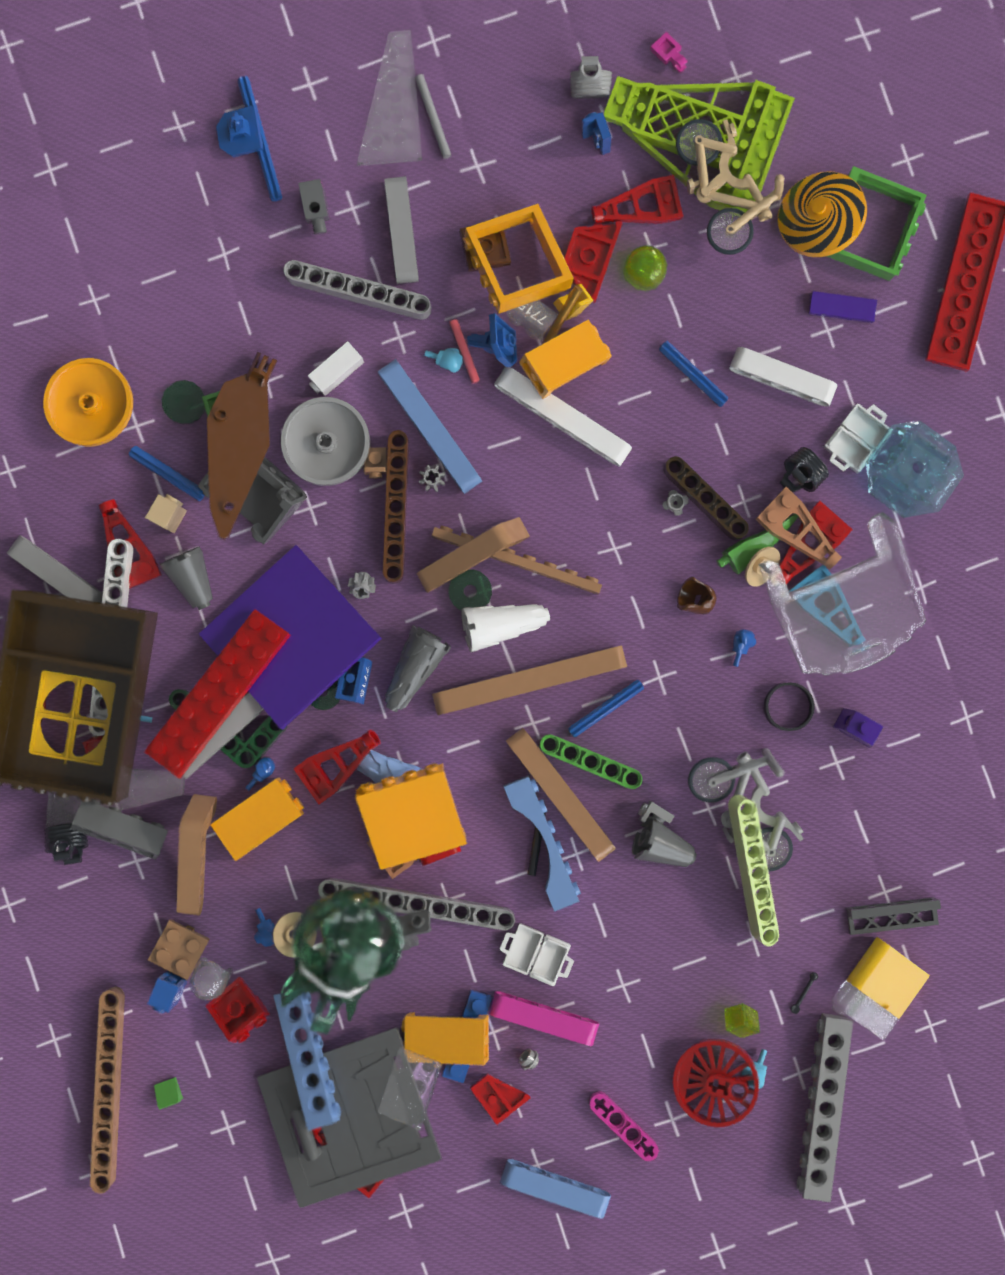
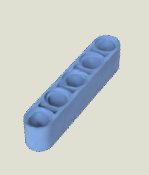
(555, 1188)

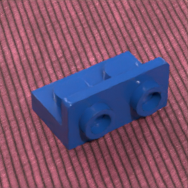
(596, 126)

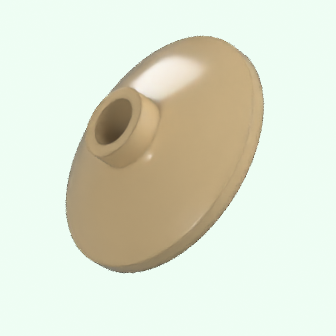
(753, 573)
(281, 934)

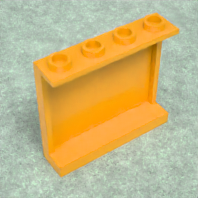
(410, 816)

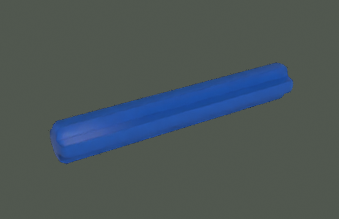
(693, 373)
(166, 473)
(606, 708)

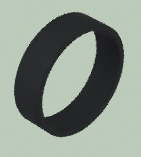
(811, 706)

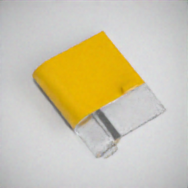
(879, 988)

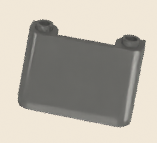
(269, 501)

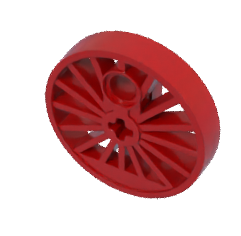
(705, 1080)

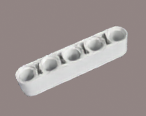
(783, 376)

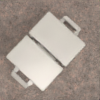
(857, 437)
(545, 958)

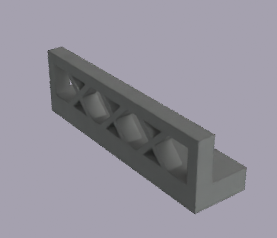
(893, 909)

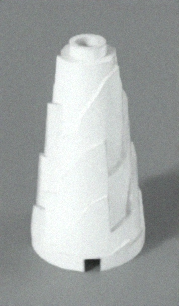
(491, 625)

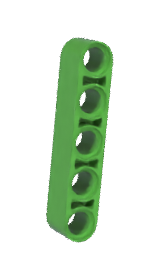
(598, 769)

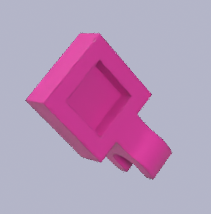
(668, 50)

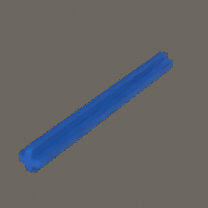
(264, 155)

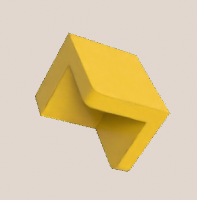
(582, 302)

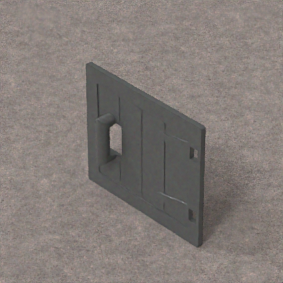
(363, 1143)

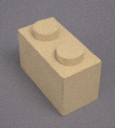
(166, 512)

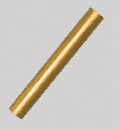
(563, 313)

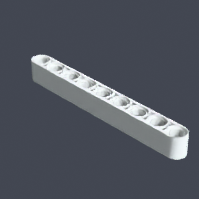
(110, 583)

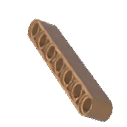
(560, 794)

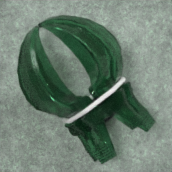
(353, 938)

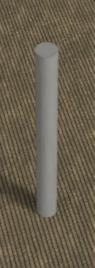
(433, 116)

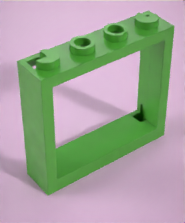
(899, 193)

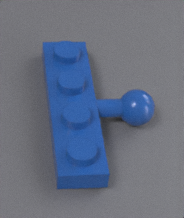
(476, 1005)

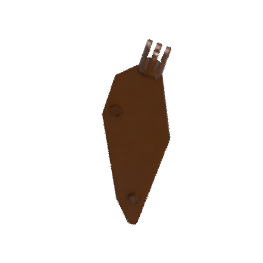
(237, 442)

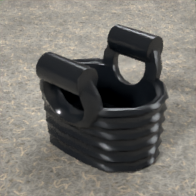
(806, 469)
(59, 838)

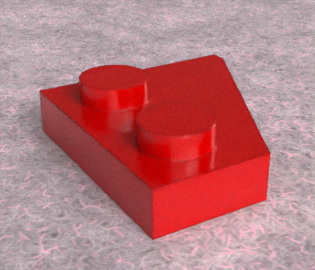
(498, 1097)

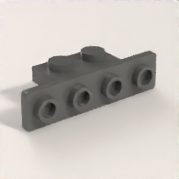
(412, 925)

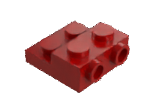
(238, 1011)

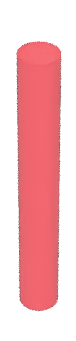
(464, 351)

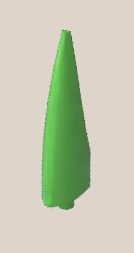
(742, 552)

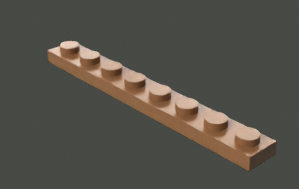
(526, 562)

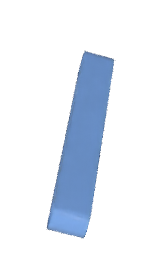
(429, 426)

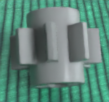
(426, 476)
(361, 585)

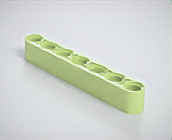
(747, 862)

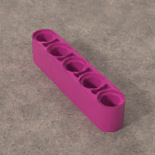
(544, 1018)

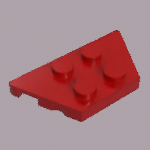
(590, 255)

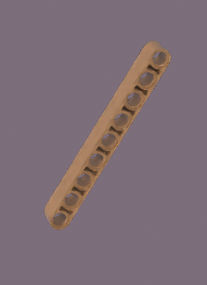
(529, 680)
(104, 1099)

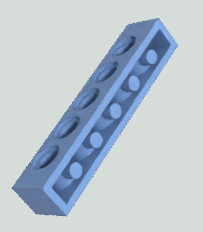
(302, 1069)

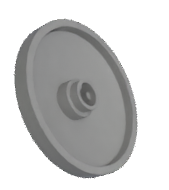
(325, 441)

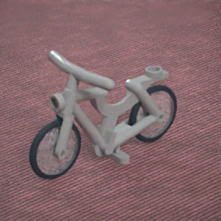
(714, 780)

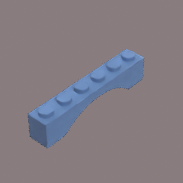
(558, 885)

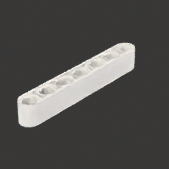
(563, 417)

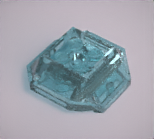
(892, 472)

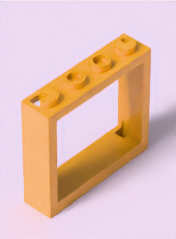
(548, 243)

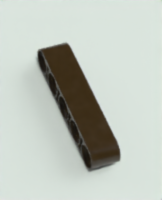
(710, 509)

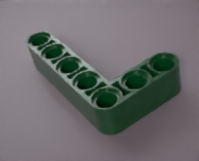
(240, 744)

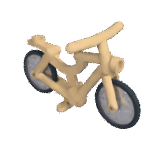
(730, 228)

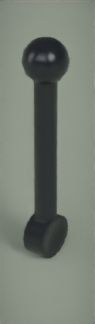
(795, 1007)

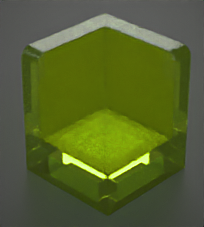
(741, 1020)

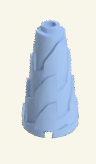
(380, 766)

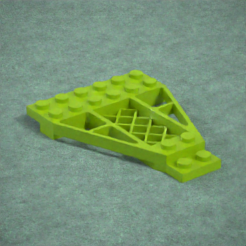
(757, 129)

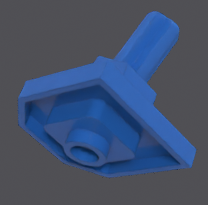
(240, 132)
(498, 341)

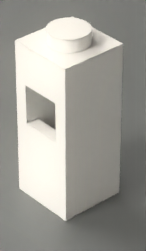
(335, 369)

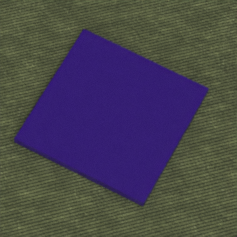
(323, 629)

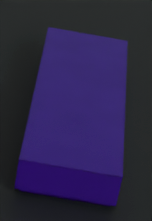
(842, 307)

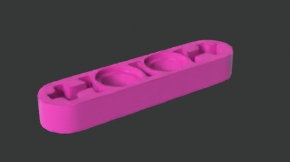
(625, 1124)

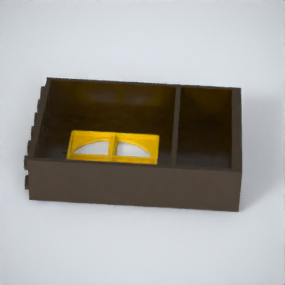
(81, 642)

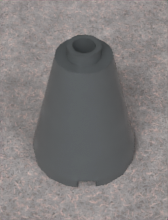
(190, 577)
(662, 845)

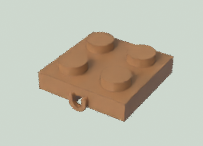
(178, 949)

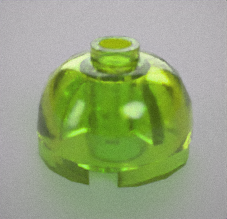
(645, 267)

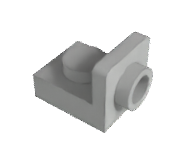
(659, 813)

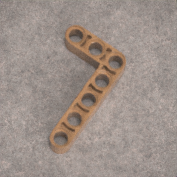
(472, 553)
(192, 853)

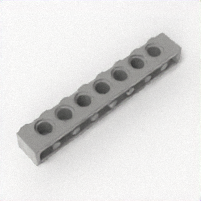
(821, 1186)

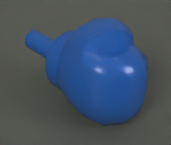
(742, 642)
(264, 768)
(265, 930)

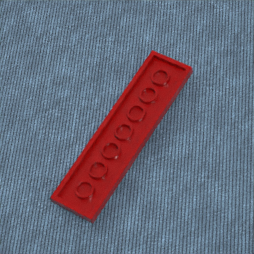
(968, 283)
(217, 693)

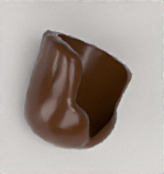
(688, 593)

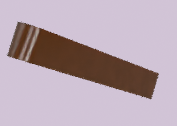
(396, 496)

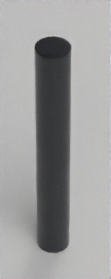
(535, 850)

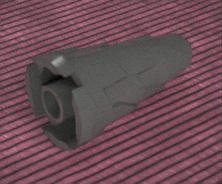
(417, 662)

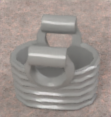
(592, 86)

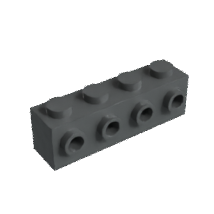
(119, 829)

